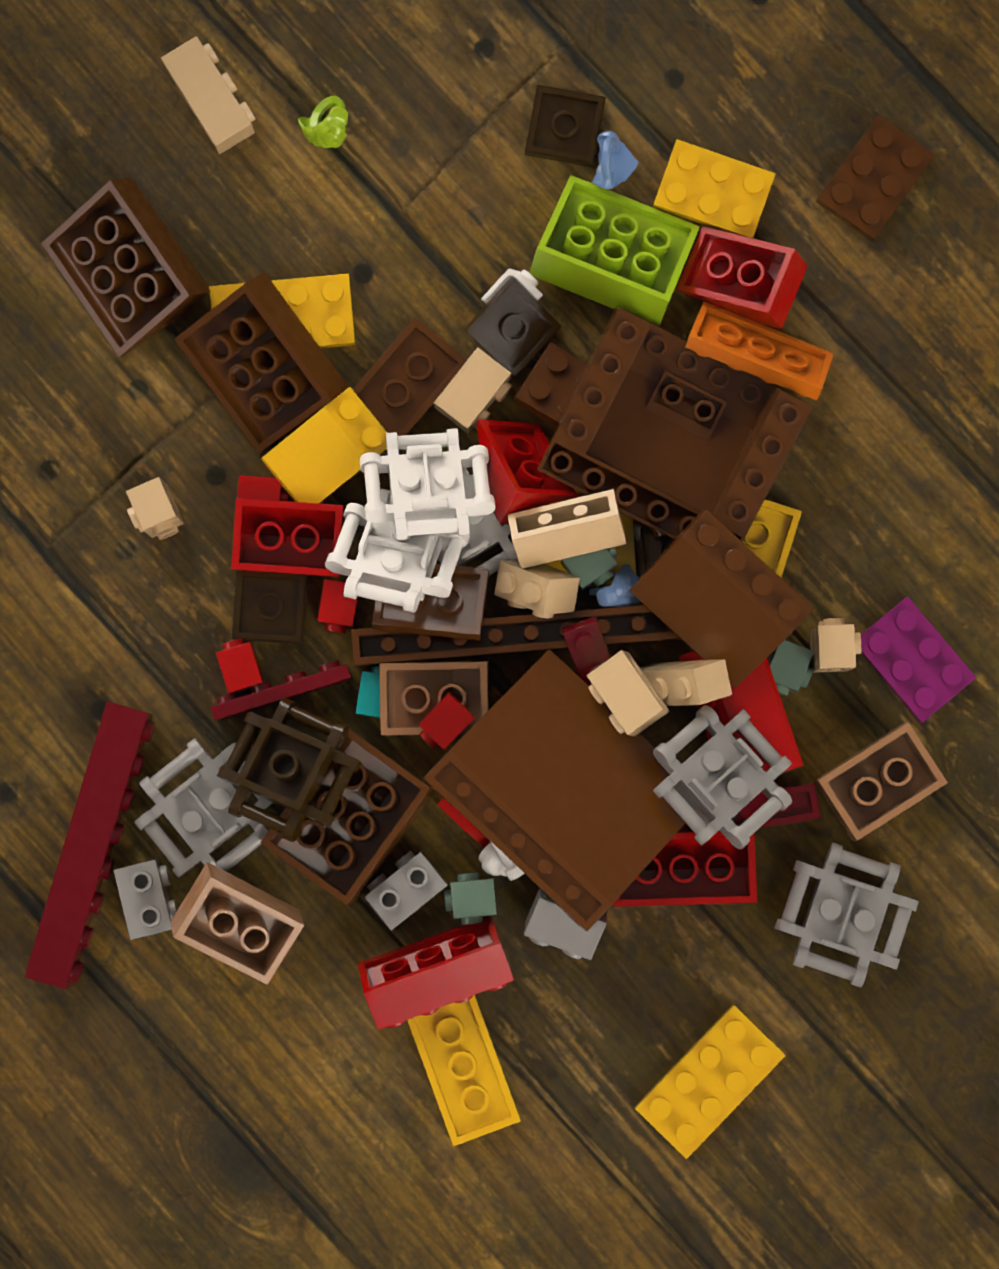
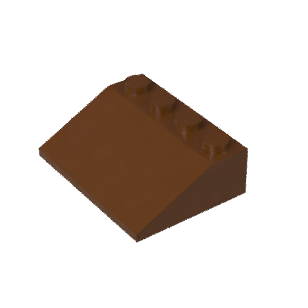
(125, 265)
(261, 362)
(721, 597)
(367, 824)

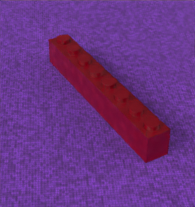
(88, 846)

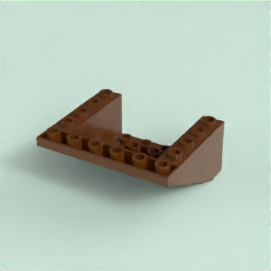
(672, 431)
(560, 790)

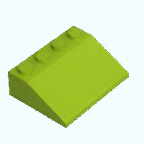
(614, 250)

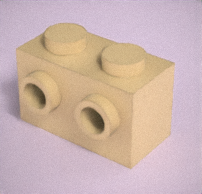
(474, 390)
(154, 509)
(537, 588)
(834, 646)
(627, 694)

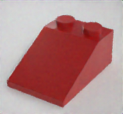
(743, 276)
(512, 467)

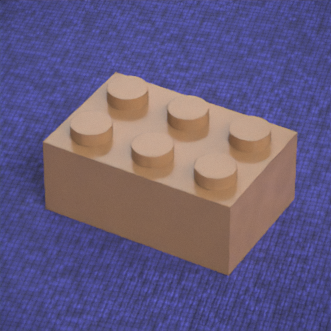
(880, 781)
(237, 923)

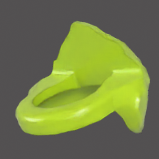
(332, 129)

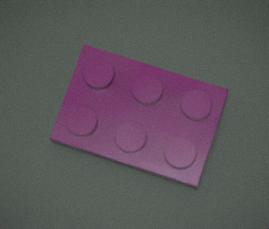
(914, 660)

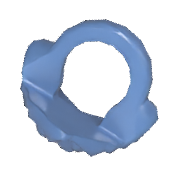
(615, 161)
(618, 593)

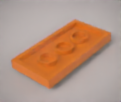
(759, 351)

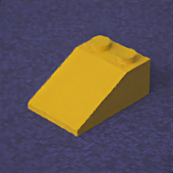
(326, 449)

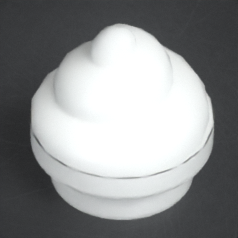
(491, 861)

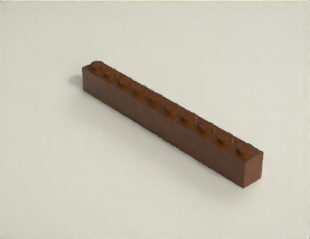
(509, 636)

